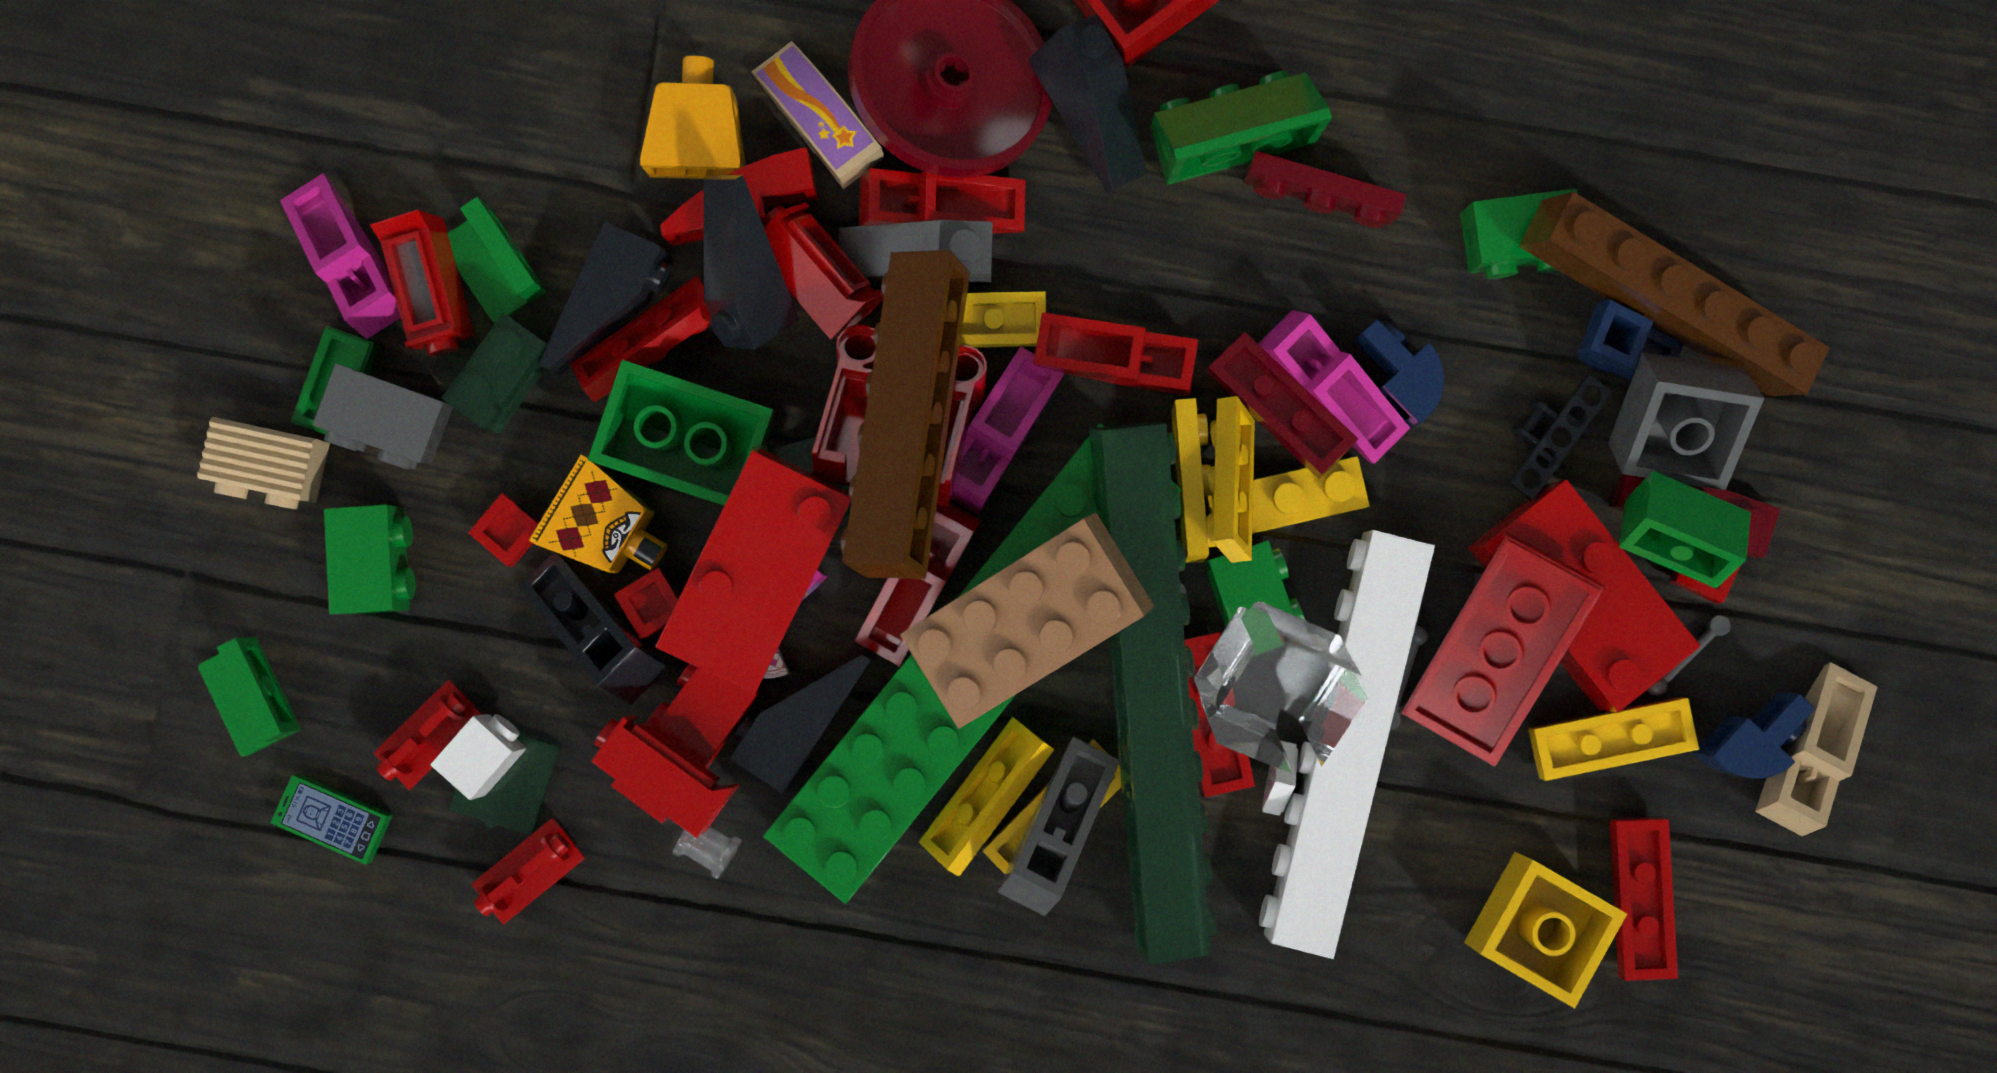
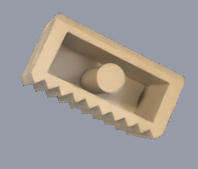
(264, 461)

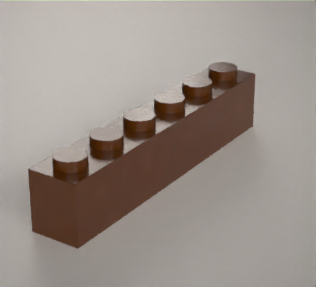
(1672, 293)
(906, 416)

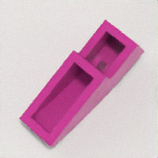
(342, 256)
(1336, 383)
(1002, 428)

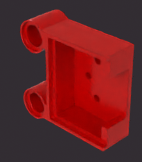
(836, 443)

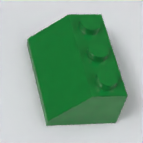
(1234, 123)
(678, 433)

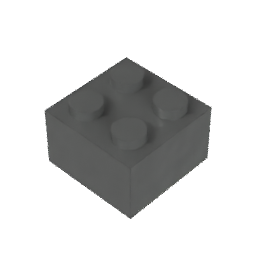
(375, 413)
(1685, 420)

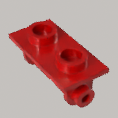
(425, 735)
(526, 872)

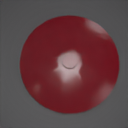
(949, 83)

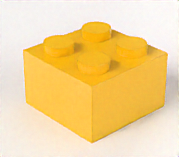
(1545, 929)

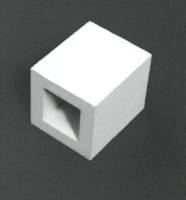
(479, 755)

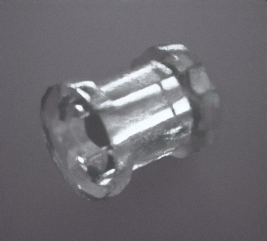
(709, 849)

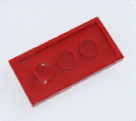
(1502, 648)

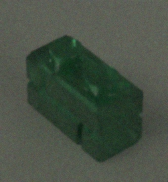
(498, 375)

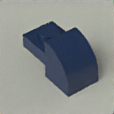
(1618, 339)
(1413, 379)
(1753, 746)

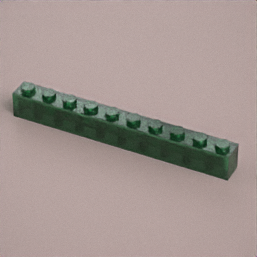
(1153, 698)

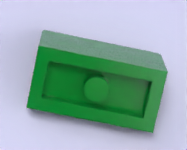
(493, 263)
(248, 695)

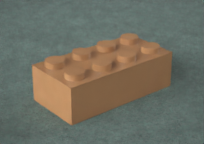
(1027, 620)

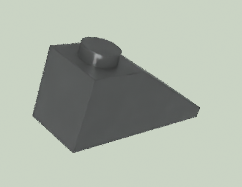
(872, 245)
(1059, 828)

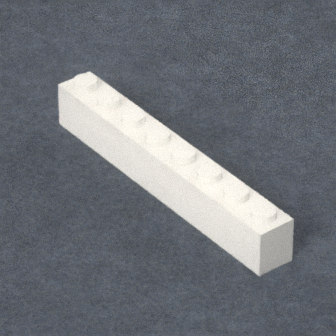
(1336, 799)

